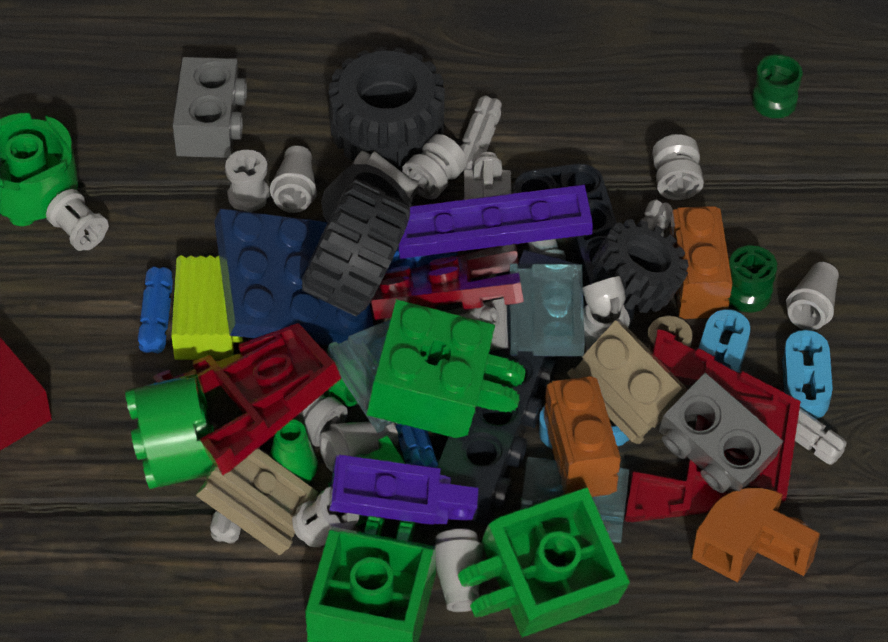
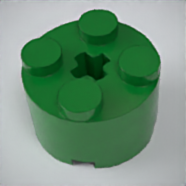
(34, 166)
(170, 429)

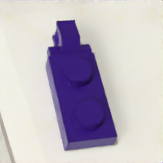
(398, 492)

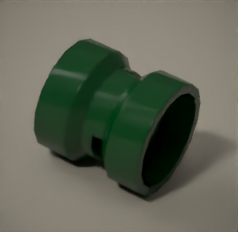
(777, 86)
(752, 276)

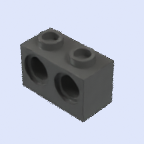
(208, 106)
(729, 428)

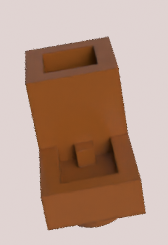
(751, 524)

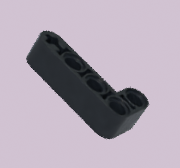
(581, 247)

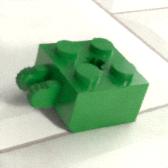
(439, 371)
(371, 586)
(533, 589)

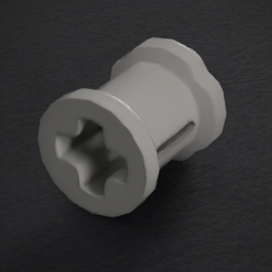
(247, 173)
(77, 220)
(317, 531)

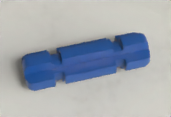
(155, 310)
(416, 446)

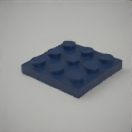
(263, 275)

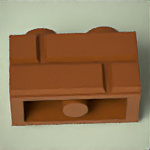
(709, 275)
(582, 436)

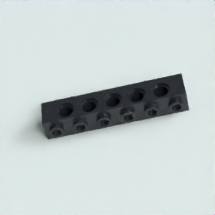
(500, 444)

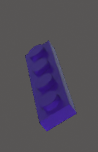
(496, 221)

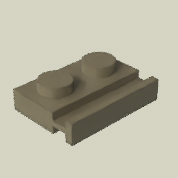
(631, 381)
(258, 498)

